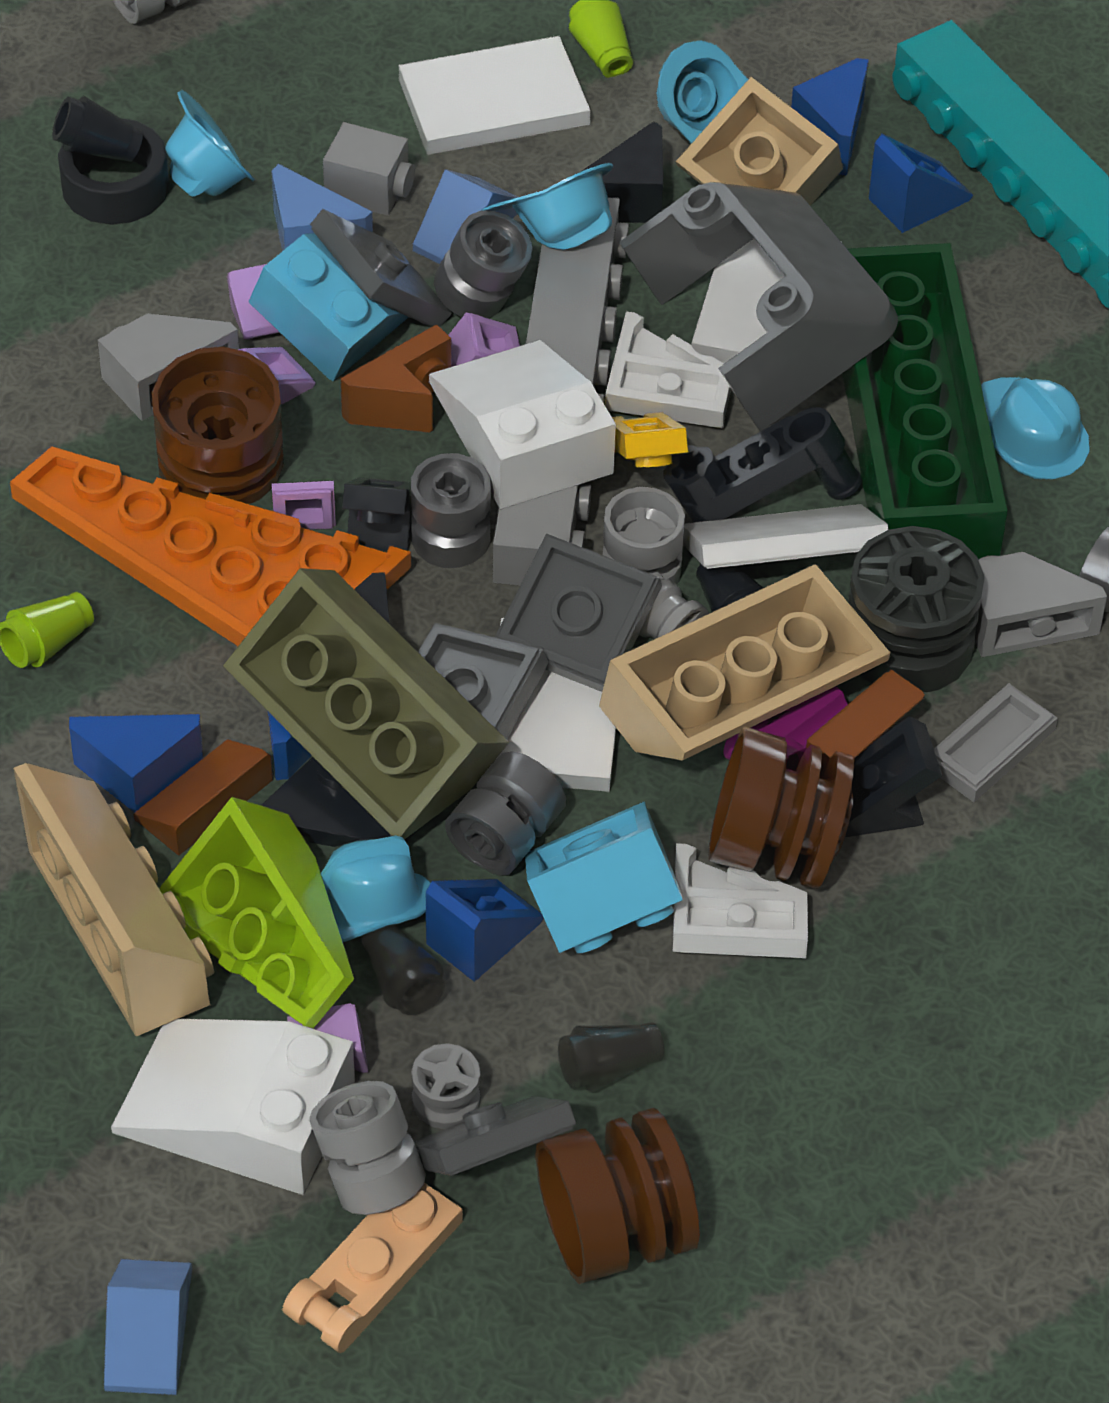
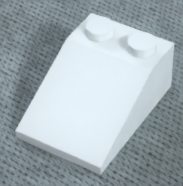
(528, 421)
(237, 1095)

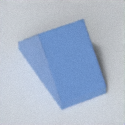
(301, 200)
(452, 203)
(146, 1326)

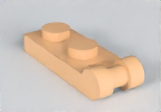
(372, 1266)

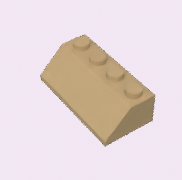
(738, 666)
(113, 898)

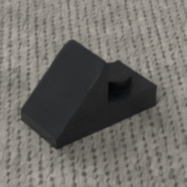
(379, 512)
(890, 777)

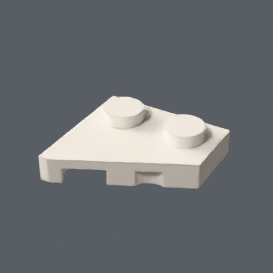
(665, 378)
(736, 911)

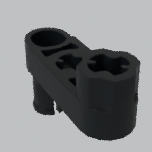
(726, 483)

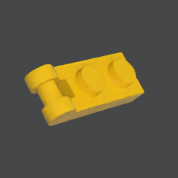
(650, 439)

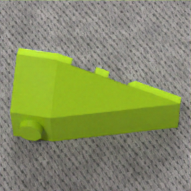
(264, 909)

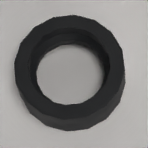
(120, 200)

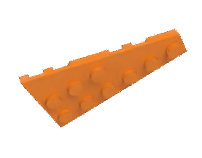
(201, 554)

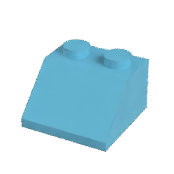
(320, 307)
(602, 880)

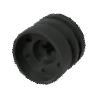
(921, 602)

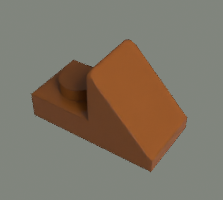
(396, 385)

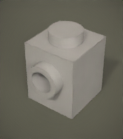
(368, 167)

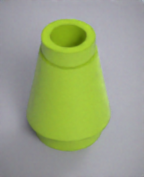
(602, 34)
(43, 629)

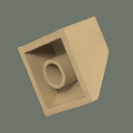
(763, 145)

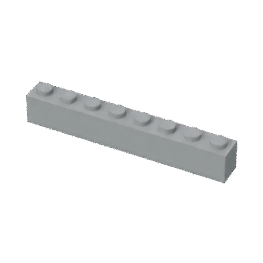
(574, 321)

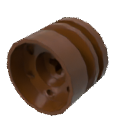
(219, 424)
(781, 808)
(631, 1191)

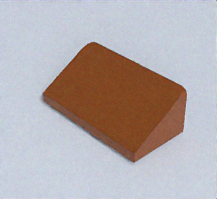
(866, 717)
(195, 798)

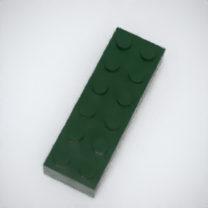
(923, 408)

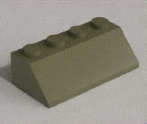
(364, 702)

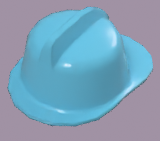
(696, 86)
(201, 153)
(566, 211)
(1036, 426)
(373, 886)

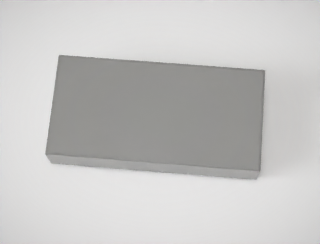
(993, 741)

